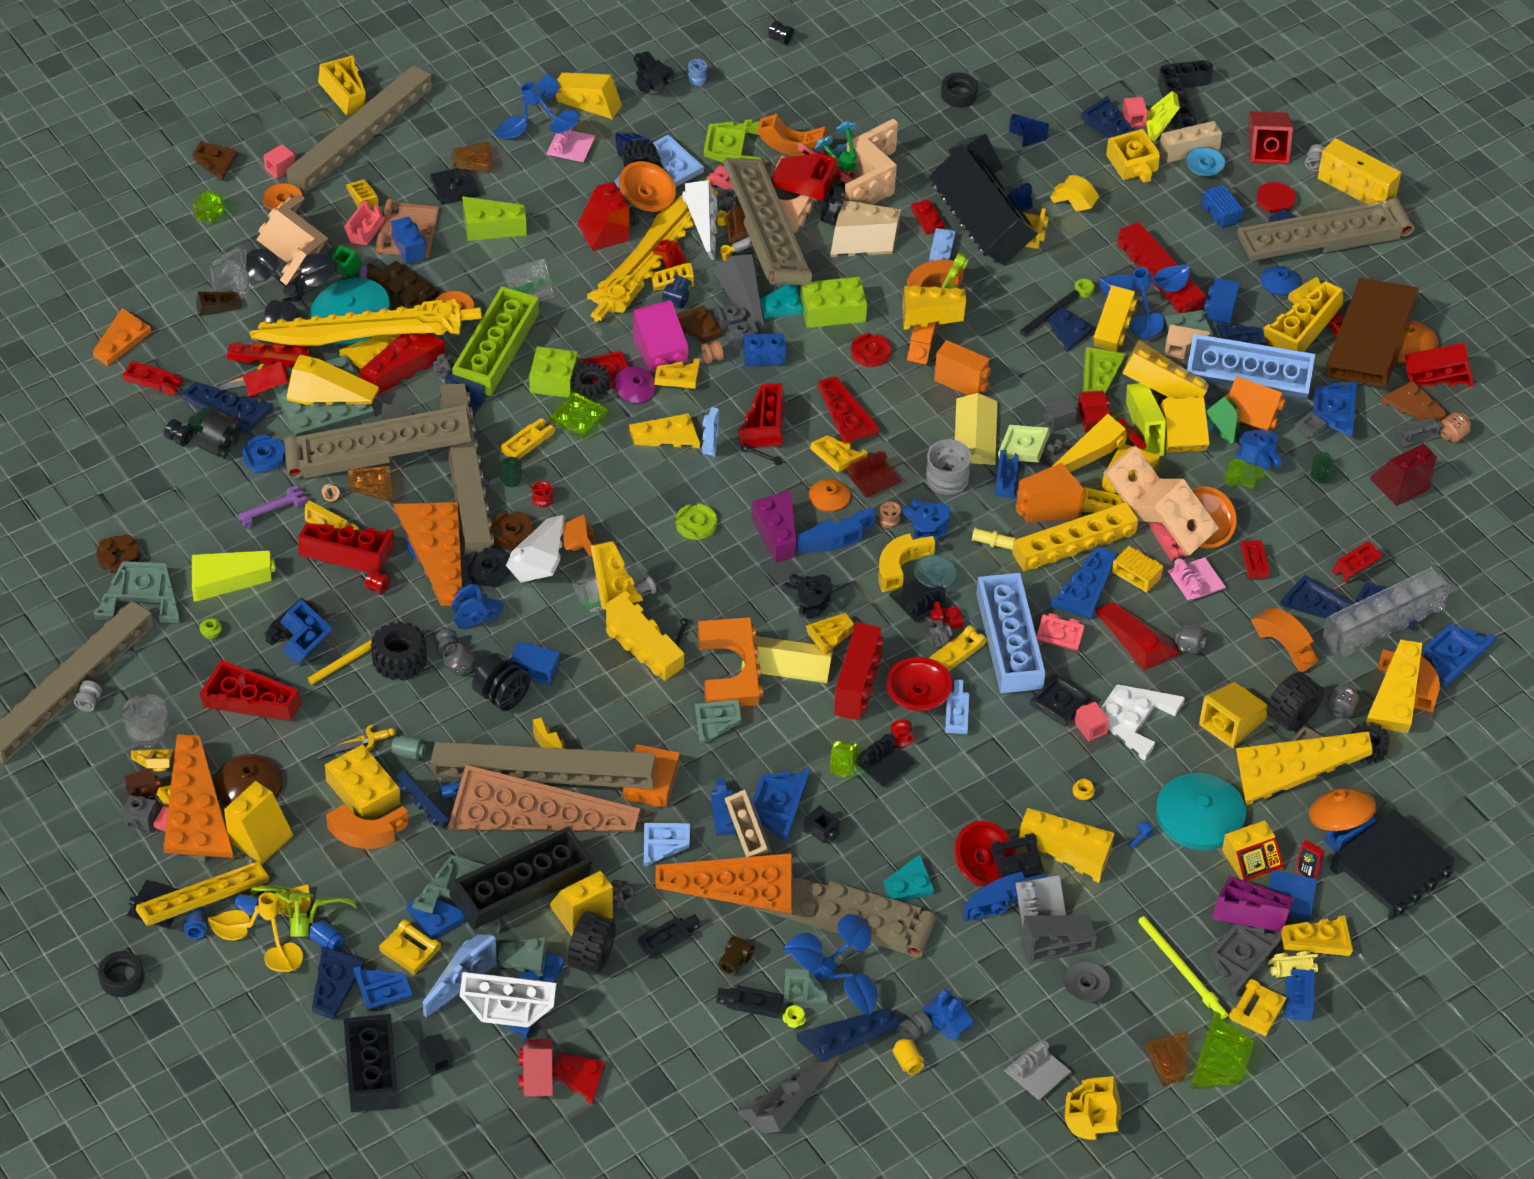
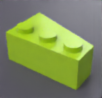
(493, 219)

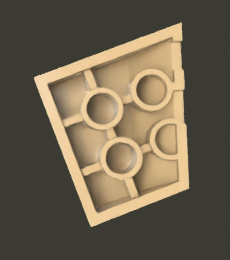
(865, 229)

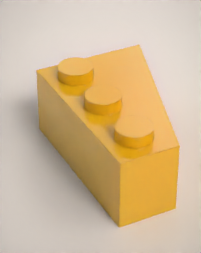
(589, 93)
(1115, 319)

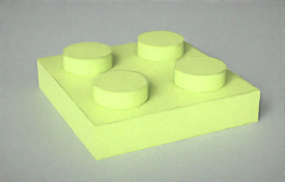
(1025, 441)

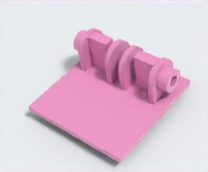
(571, 145)
(1195, 578)

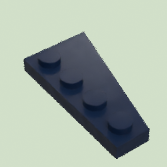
(245, 410)
(841, 1036)

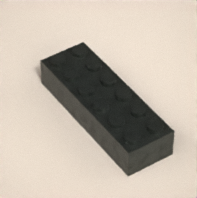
(520, 877)

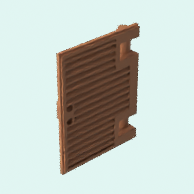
(423, 215)

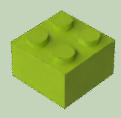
(553, 372)

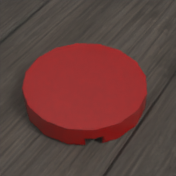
(1275, 197)
(870, 350)

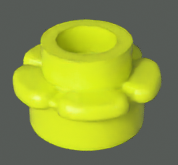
(794, 1011)

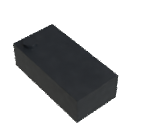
(371, 1063)

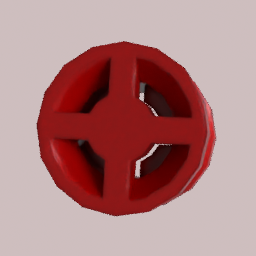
(542, 494)
(377, 581)
(902, 732)

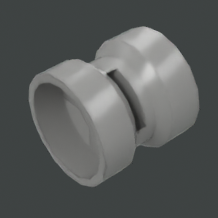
(1314, 156)
(87, 697)

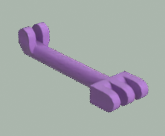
(294, 495)

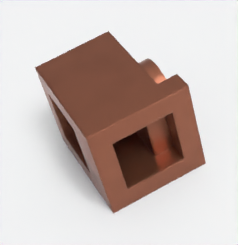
(142, 783)

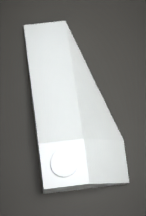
(704, 210)
(539, 552)

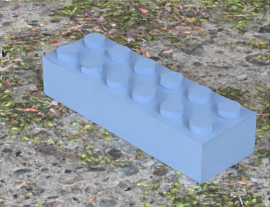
(1273, 367)
(1010, 633)

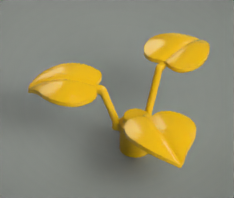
(234, 925)

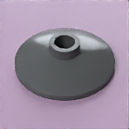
(1086, 974)

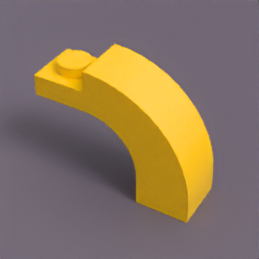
(896, 554)

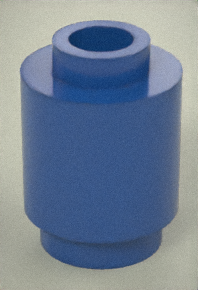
(326, 935)

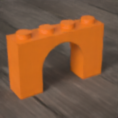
(736, 636)

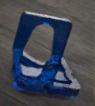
(1022, 196)

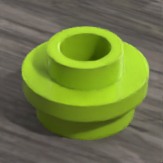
(210, 628)

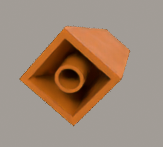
(1050, 496)

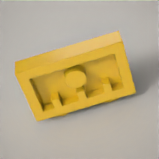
(1039, 222)

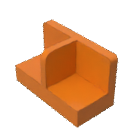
(579, 534)

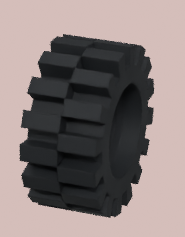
(640, 149)
(589, 373)
(1379, 737)

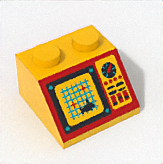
(1253, 851)

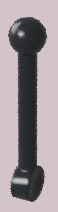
(777, 460)
(684, 622)

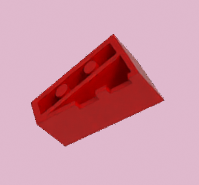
(1440, 365)
(766, 418)

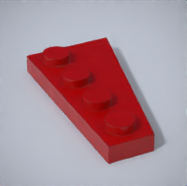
(267, 353)

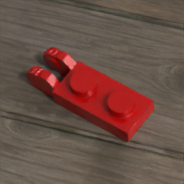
(152, 377)

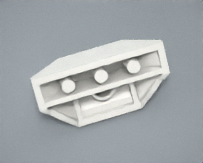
(507, 998)

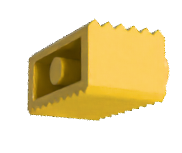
(1137, 569)

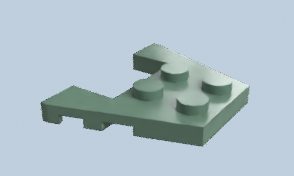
(140, 583)
(441, 885)

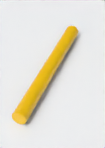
(340, 662)

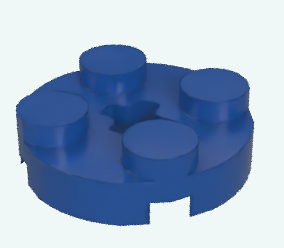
(263, 463)

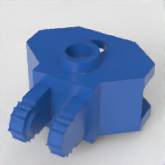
(1259, 450)
(927, 518)
(475, 608)
(948, 1015)

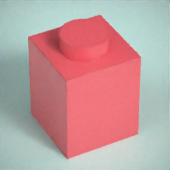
(1135, 112)
(279, 160)
(1091, 721)

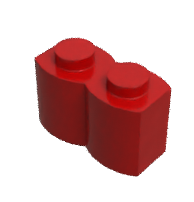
(1093, 408)

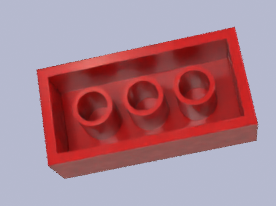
(858, 671)

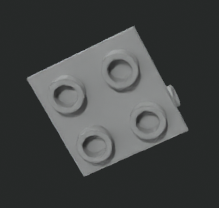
(1040, 897)
(1038, 1070)

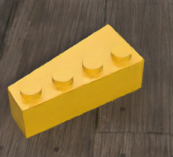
(1306, 319)

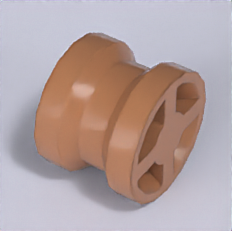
(712, 352)
(890, 514)

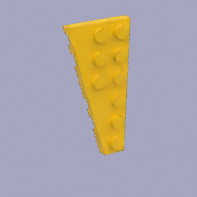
(1291, 763)

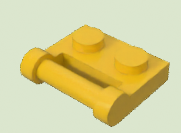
(405, 952)
(1263, 1013)

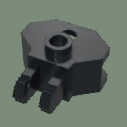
(651, 72)
(809, 593)

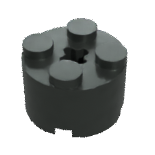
(218, 433)

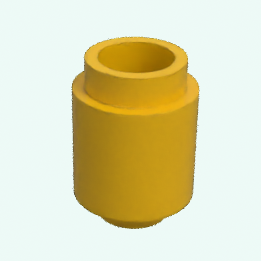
(908, 1056)

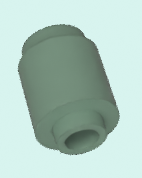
(408, 747)

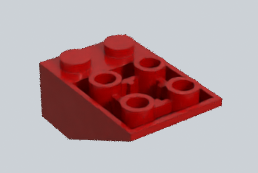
(806, 174)

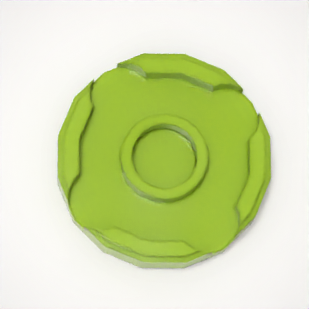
(696, 521)

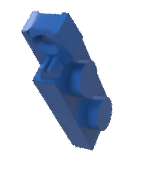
(722, 818)

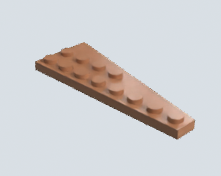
(510, 803)

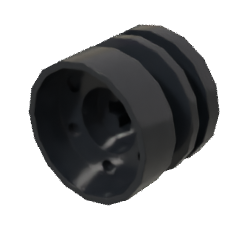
(501, 682)

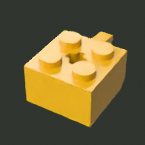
(1133, 155)

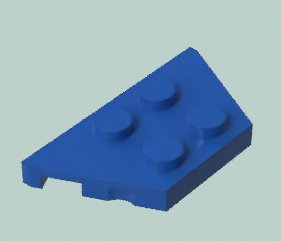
(1336, 406)
(1455, 651)
(779, 799)

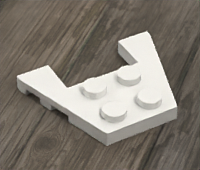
(1128, 710)

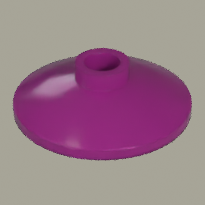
(631, 391)

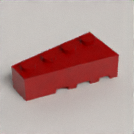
(402, 359)
(346, 546)
(249, 693)

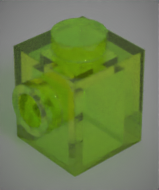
(208, 207)
(843, 759)

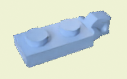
(942, 245)
(711, 432)
(957, 710)

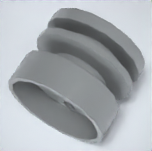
(948, 467)

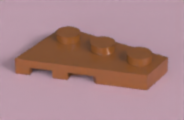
(1415, 402)

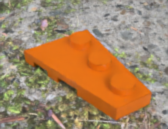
(120, 337)

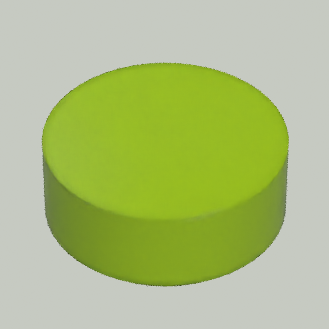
(1084, 287)

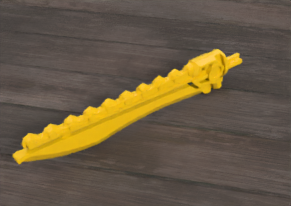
(627, 280)
(425, 318)

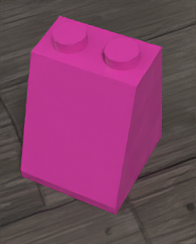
(659, 335)

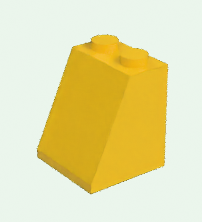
(1232, 713)
(257, 823)
(589, 894)

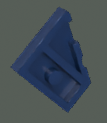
(1241, 333)

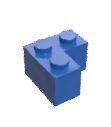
(308, 631)

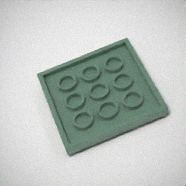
(321, 417)

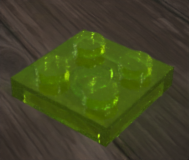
(578, 415)

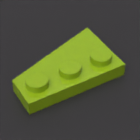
(1100, 368)

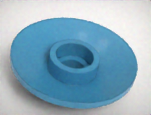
(1205, 161)

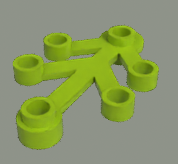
(959, 263)

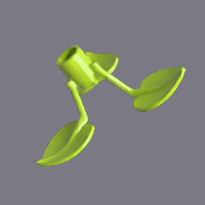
(299, 921)

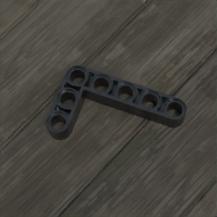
(1180, 76)

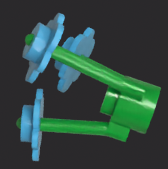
(845, 159)

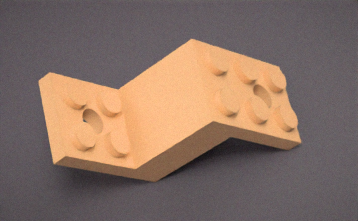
(874, 171)
(290, 237)
(1161, 500)

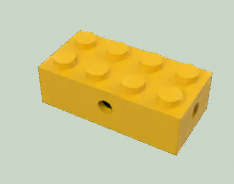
(1358, 173)

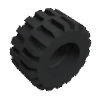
(399, 663)
(1295, 701)
(591, 943)

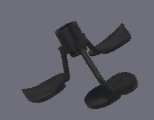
(316, 270)

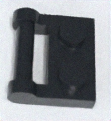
(1027, 862)

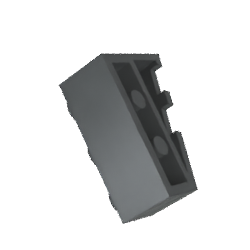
(1056, 937)

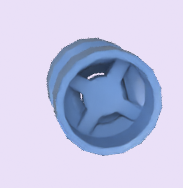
(697, 72)

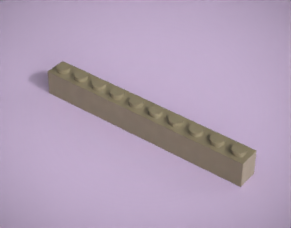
(359, 129)
(467, 478)
(64, 683)
(548, 764)

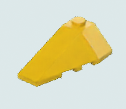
(1097, 443)

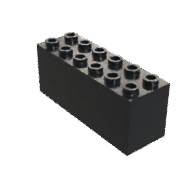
(982, 205)

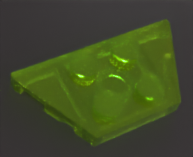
(1222, 1056)

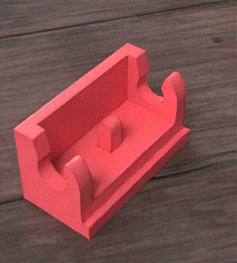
(364, 224)

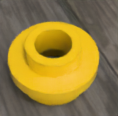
(1081, 786)

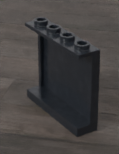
(1394, 862)

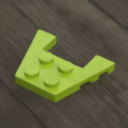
(728, 140)

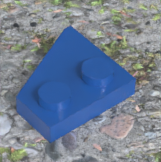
(442, 920)
(381, 988)

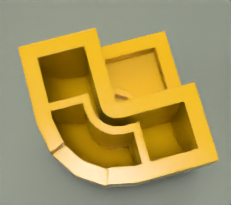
(1093, 1108)

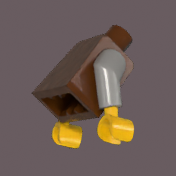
(736, 231)

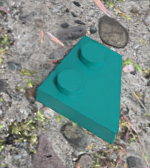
(781, 303)
(909, 882)

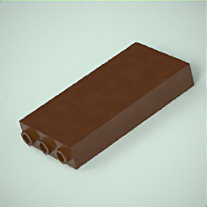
(1373, 332)

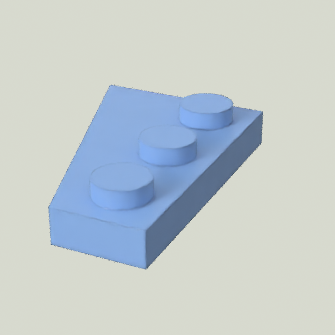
(677, 161)

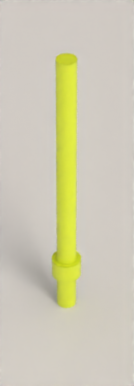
(1209, 998)

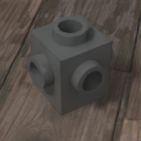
(138, 813)

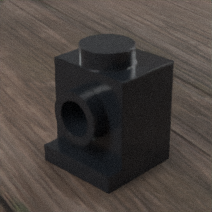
(822, 825)

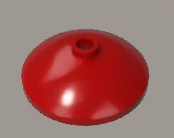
(919, 684)
(976, 840)

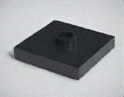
(453, 185)
(1060, 700)

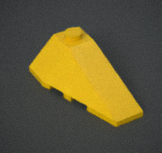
(322, 382)

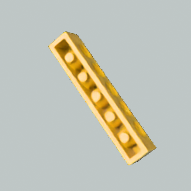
(1075, 536)

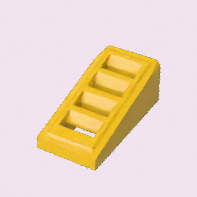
(361, 191)
(683, 270)
(1095, 499)

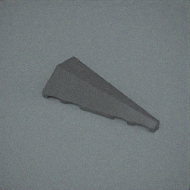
(740, 283)
(783, 1101)

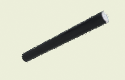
(1045, 316)

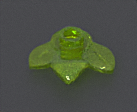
(1242, 473)

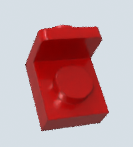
(670, 252)
(949, 615)

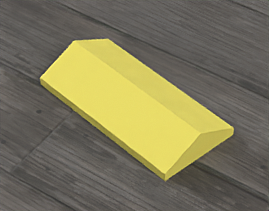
(977, 427)
(792, 659)

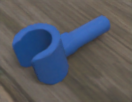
(1145, 832)

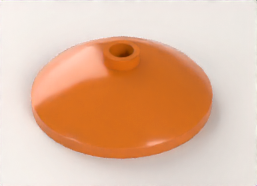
(647, 186)
(1418, 338)
(1222, 513)
(1342, 809)

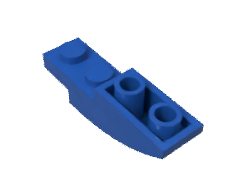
(832, 536)
(995, 897)

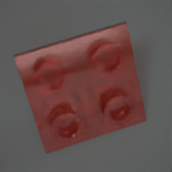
(872, 474)

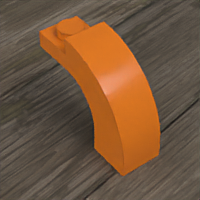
(786, 140)
(933, 274)
(921, 343)
(1290, 633)
(1427, 682)
(366, 833)

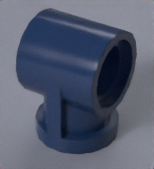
(677, 291)

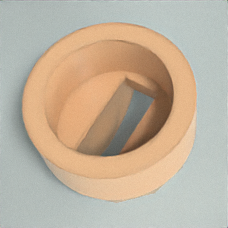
(335, 491)

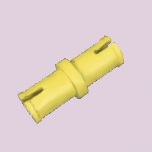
(993, 539)

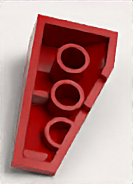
(1140, 639)

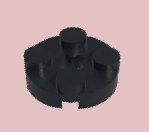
(833, 202)
(488, 577)

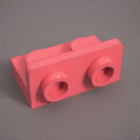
(1060, 632)

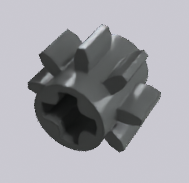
(728, 199)
(444, 365)
(938, 633)
(621, 893)

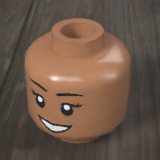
(1455, 427)

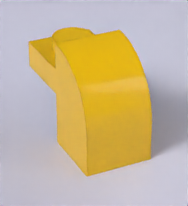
(1077, 191)

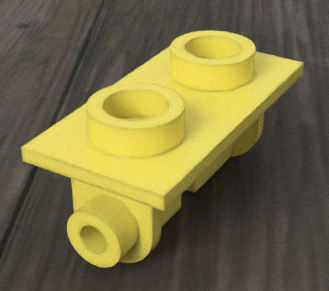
(1284, 964)

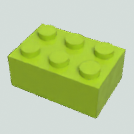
(833, 302)

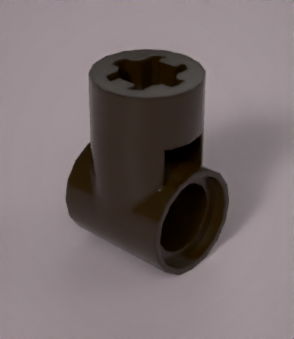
(736, 953)

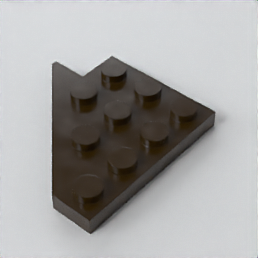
(402, 285)

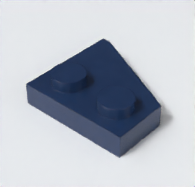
(1069, 328)

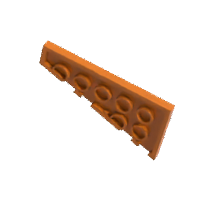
(435, 540)
(194, 813)
(747, 881)

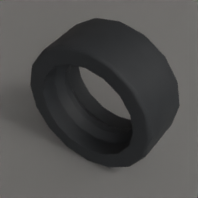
(959, 80)
(125, 988)

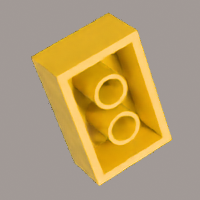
(362, 784)

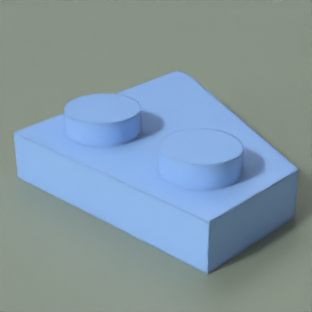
(664, 840)

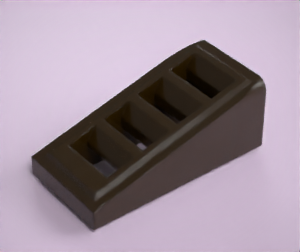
(211, 302)

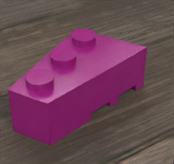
(775, 524)
(1252, 905)

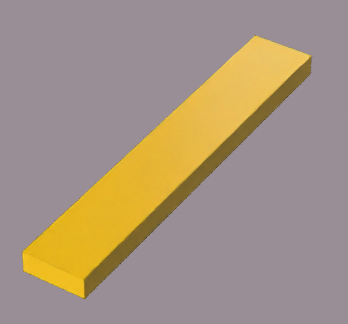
(202, 893)

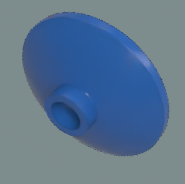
(1280, 280)

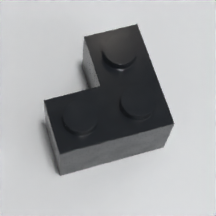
(982, 146)

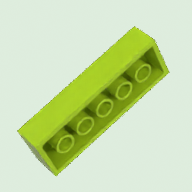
(497, 338)

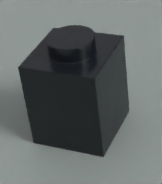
(435, 1054)

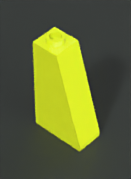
(1146, 417)
(229, 572)

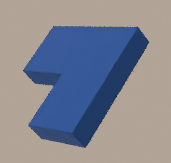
(1297, 887)

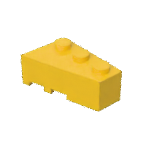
(343, 84)
(931, 305)

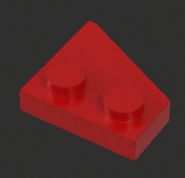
(579, 1074)

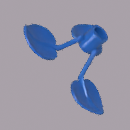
(533, 94)
(1170, 279)
(806, 951)

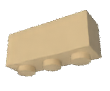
(1178, 143)
(748, 824)

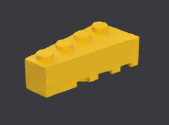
(1162, 373)
(642, 637)
(1396, 696)
(1070, 842)

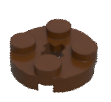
(509, 539)
(118, 544)

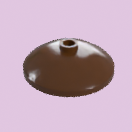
(234, 778)

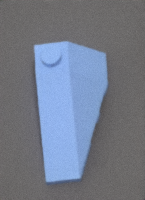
(474, 956)

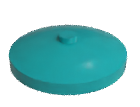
(350, 296)
(1199, 810)

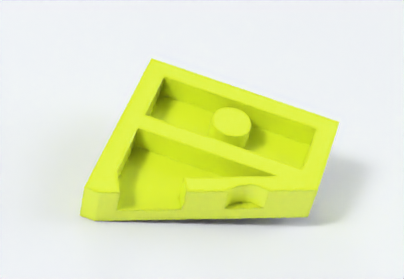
(1161, 114)

